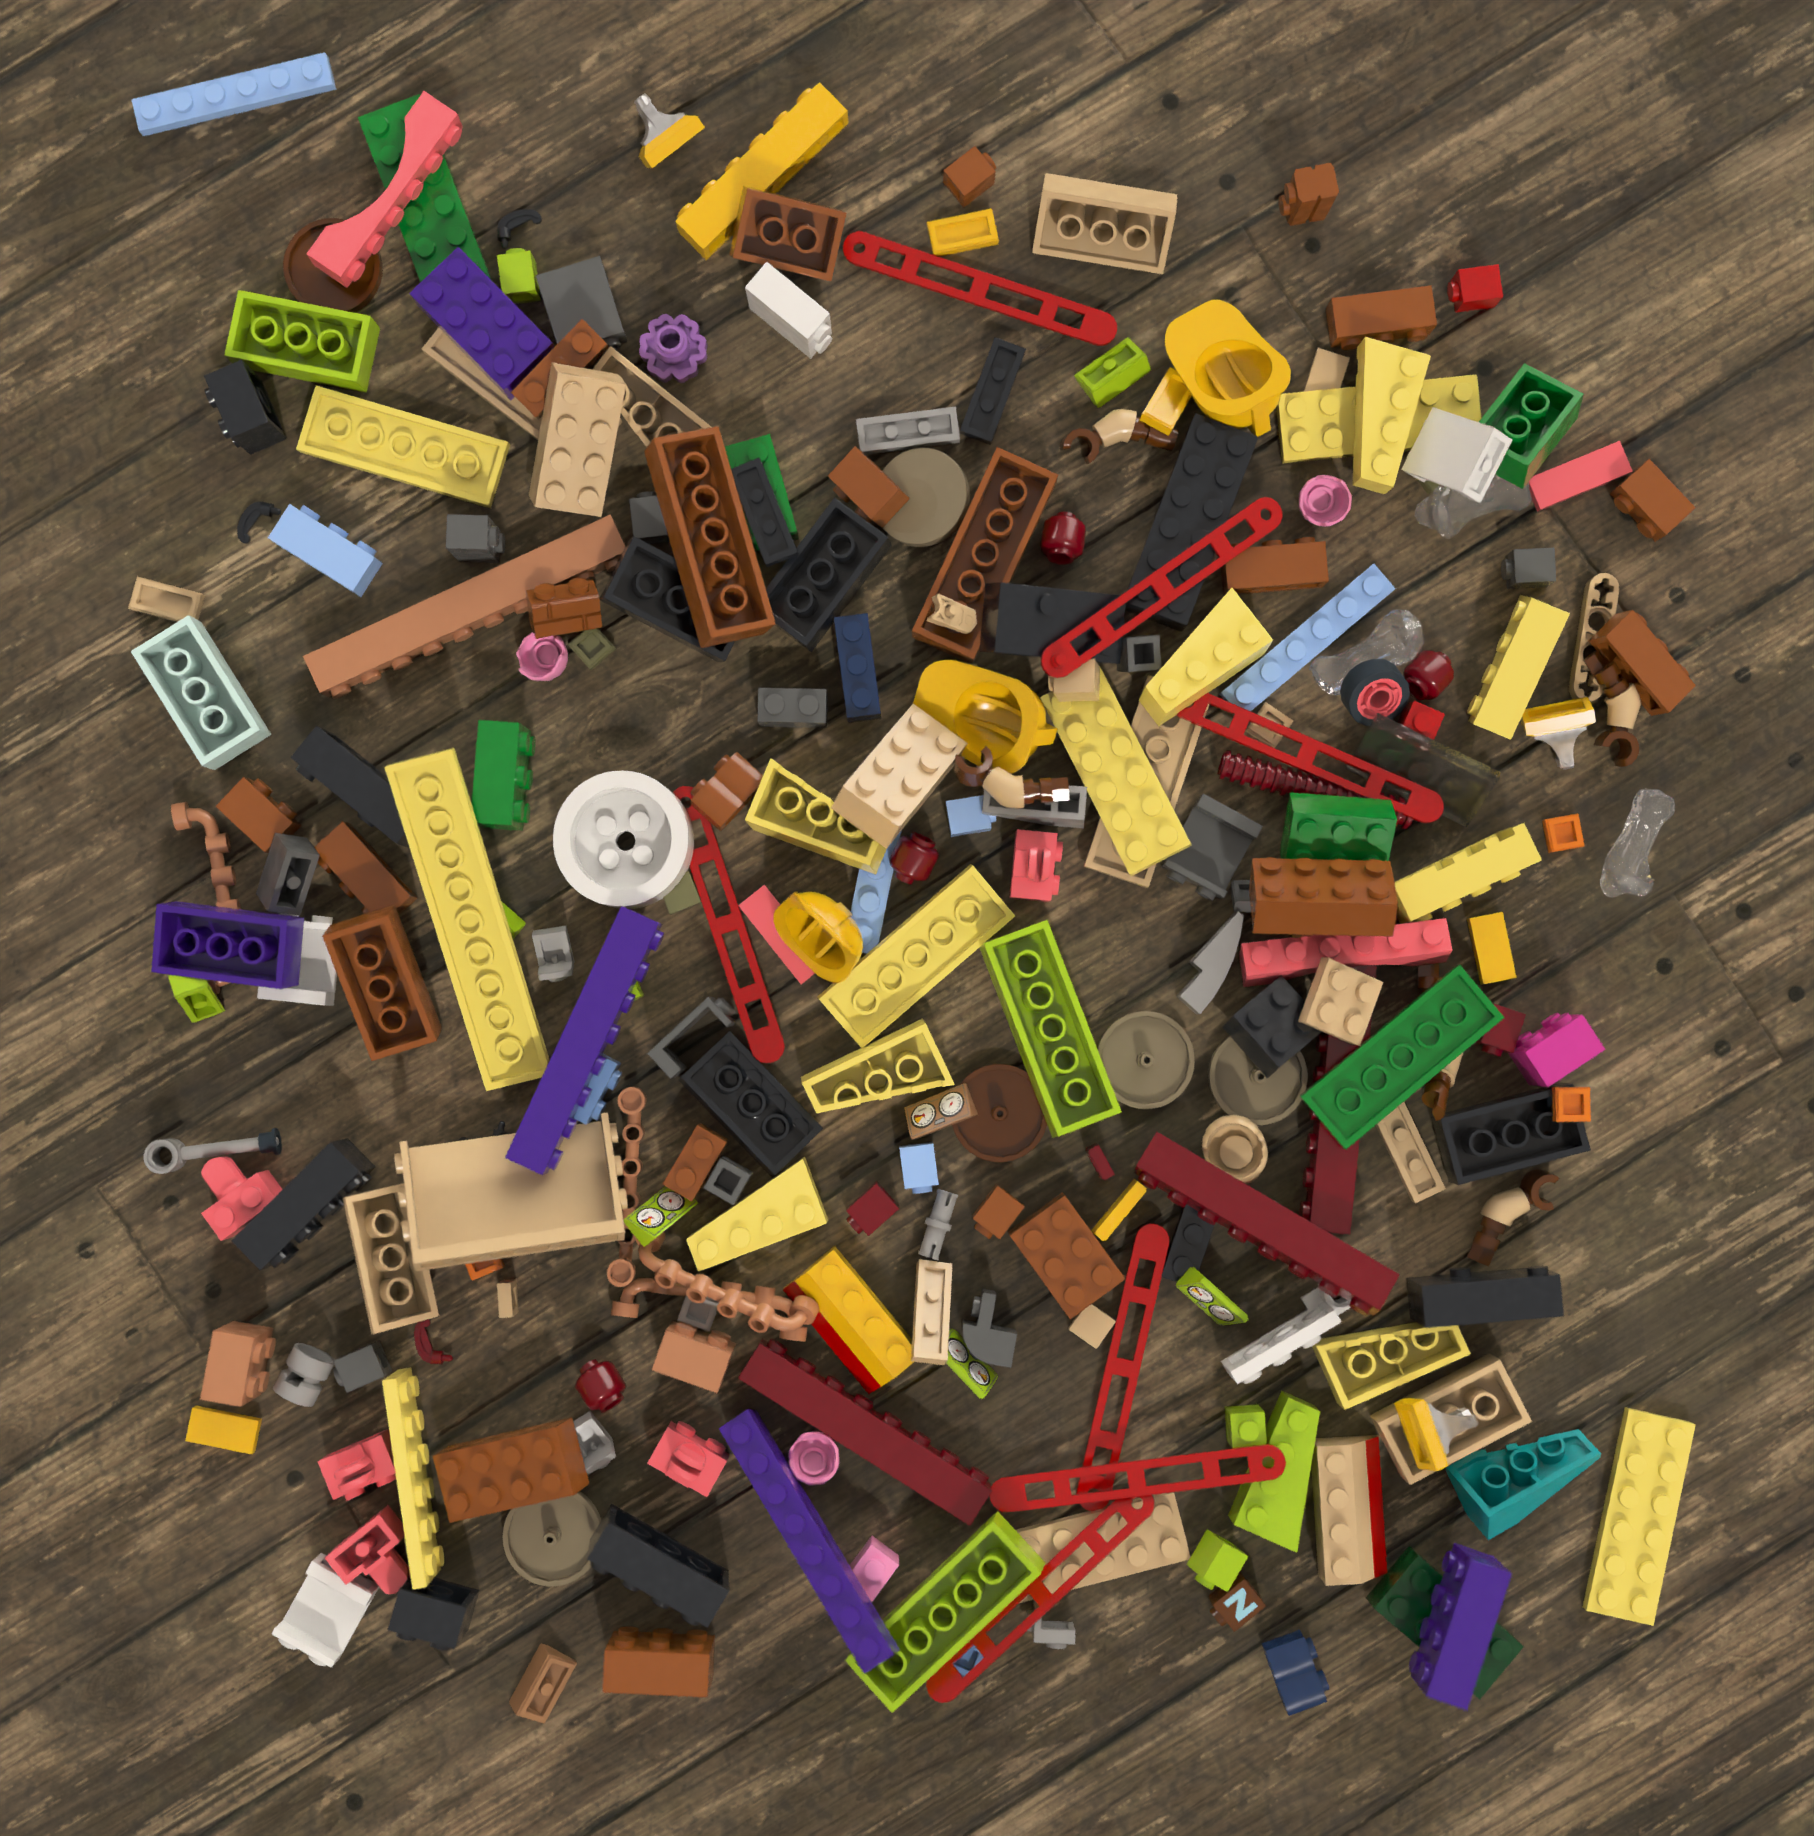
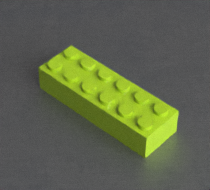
(1050, 1029)
(951, 1608)

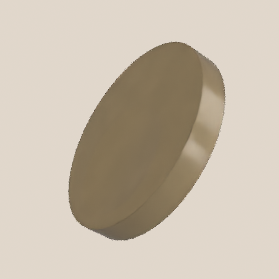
(936, 494)
(1147, 1059)
(1246, 1091)
(551, 1539)

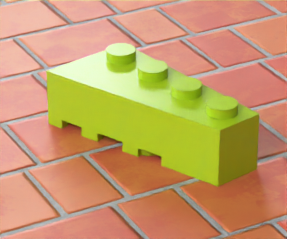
(1277, 1506)

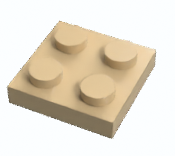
(1340, 1001)

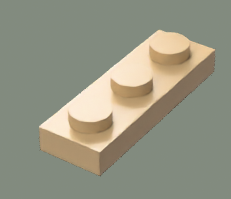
(1409, 1154)
(931, 1312)

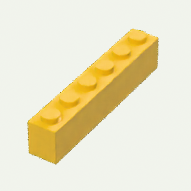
(765, 167)

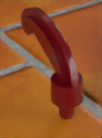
(425, 1347)

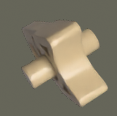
(952, 615)

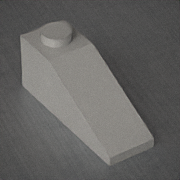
(1057, 813)

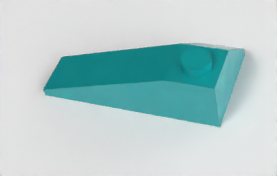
(1514, 1481)

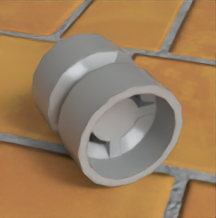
(302, 1379)

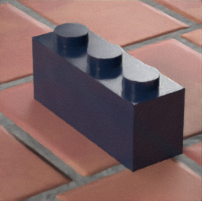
(857, 668)

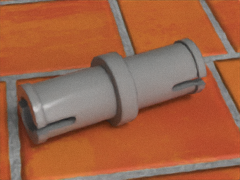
(938, 1224)

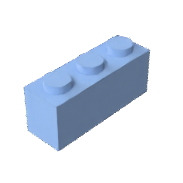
(326, 548)

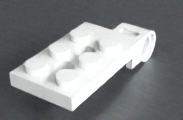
(1279, 1343)

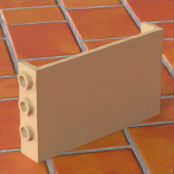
(481, 1207)

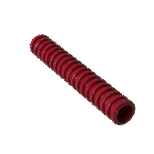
(1285, 780)

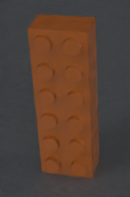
(709, 536)
(987, 546)

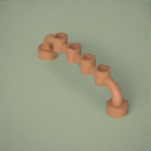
(216, 845)
(632, 1102)
(766, 1295)
(731, 1300)

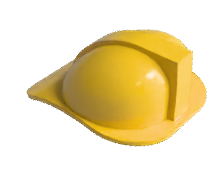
(1227, 366)
(985, 711)
(820, 934)

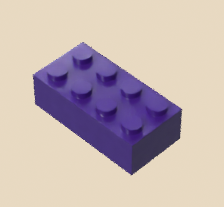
(482, 321)
(227, 945)
(1459, 1625)

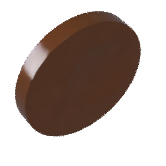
(316, 287)
(1007, 1117)

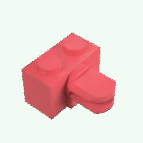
(1034, 866)
(238, 1196)
(689, 1457)
(359, 1465)
(373, 1553)

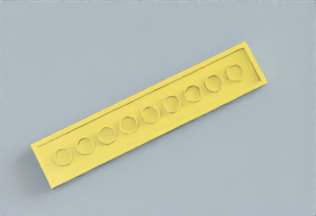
(469, 918)

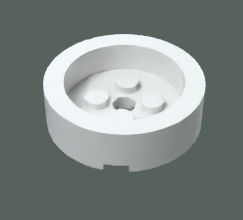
(589, 832)

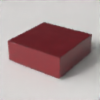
(1099, 1161)

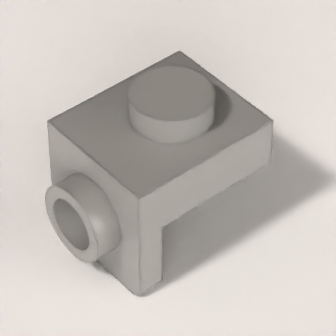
(553, 953)
(594, 1442)
(1053, 1633)

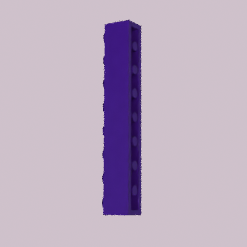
(584, 1041)
(809, 1540)

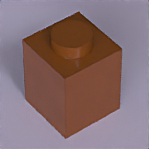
(970, 176)
(997, 1213)

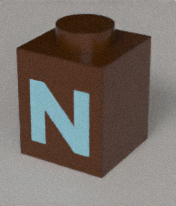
(1237, 1604)

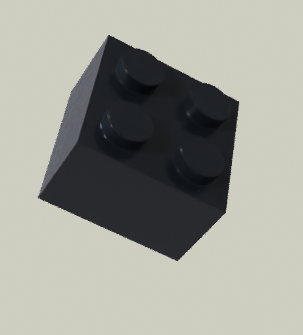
(244, 407)
(1270, 1027)
(434, 1613)

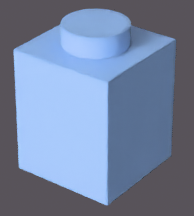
(966, 816)
(919, 1167)

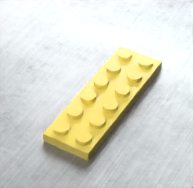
(1323, 425)
(403, 446)
(1118, 778)
(917, 956)
(413, 1485)
(1638, 1516)

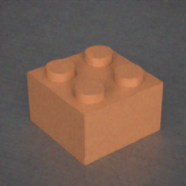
(694, 1355)
(238, 1363)

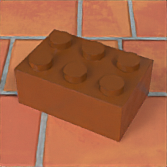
(787, 233)
(1066, 1255)
(659, 1662)

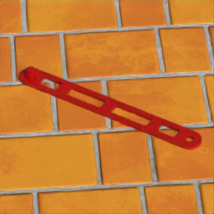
(1096, 328)
(1062, 659)
(1422, 804)
(767, 1042)
(1149, 1244)
(1010, 1492)
(948, 1681)

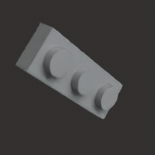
(908, 430)

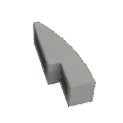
(1212, 965)

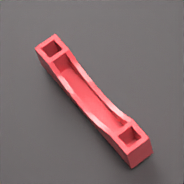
(347, 245)
(1294, 957)

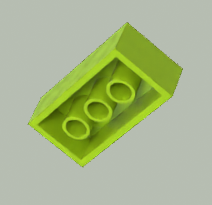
(302, 341)

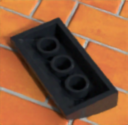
(750, 1104)

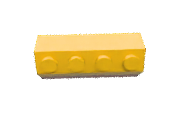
(854, 1321)

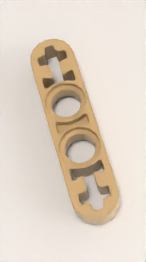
(1585, 633)

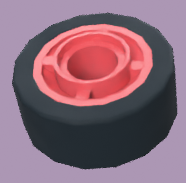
(1373, 689)

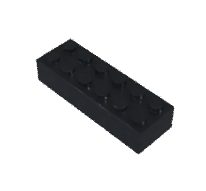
(1192, 506)

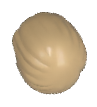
(1236, 1147)

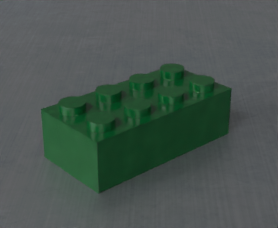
(1405, 1601)

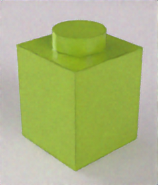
(518, 276)
(1245, 1425)
(1216, 1561)

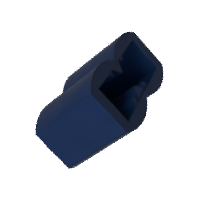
(1295, 1673)

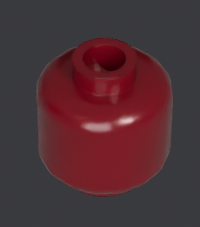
(1063, 538)
(1428, 674)
(913, 857)
(600, 1385)

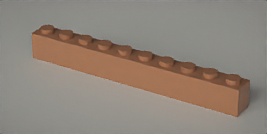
(462, 609)

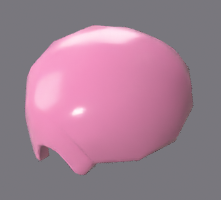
(1324, 500)
(542, 657)
(814, 1458)

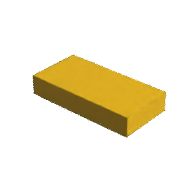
(962, 233)
(1166, 403)
(1491, 948)
(1119, 1210)
(223, 1429)

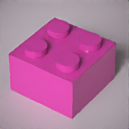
(1555, 1049)

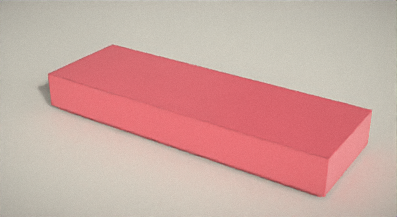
(1579, 476)
(760, 911)

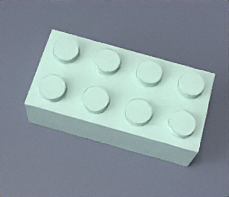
(201, 693)

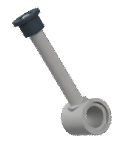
(265, 1142)

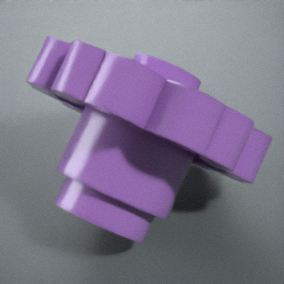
(673, 348)

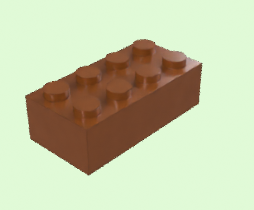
(1322, 897)
(382, 982)
(511, 1470)

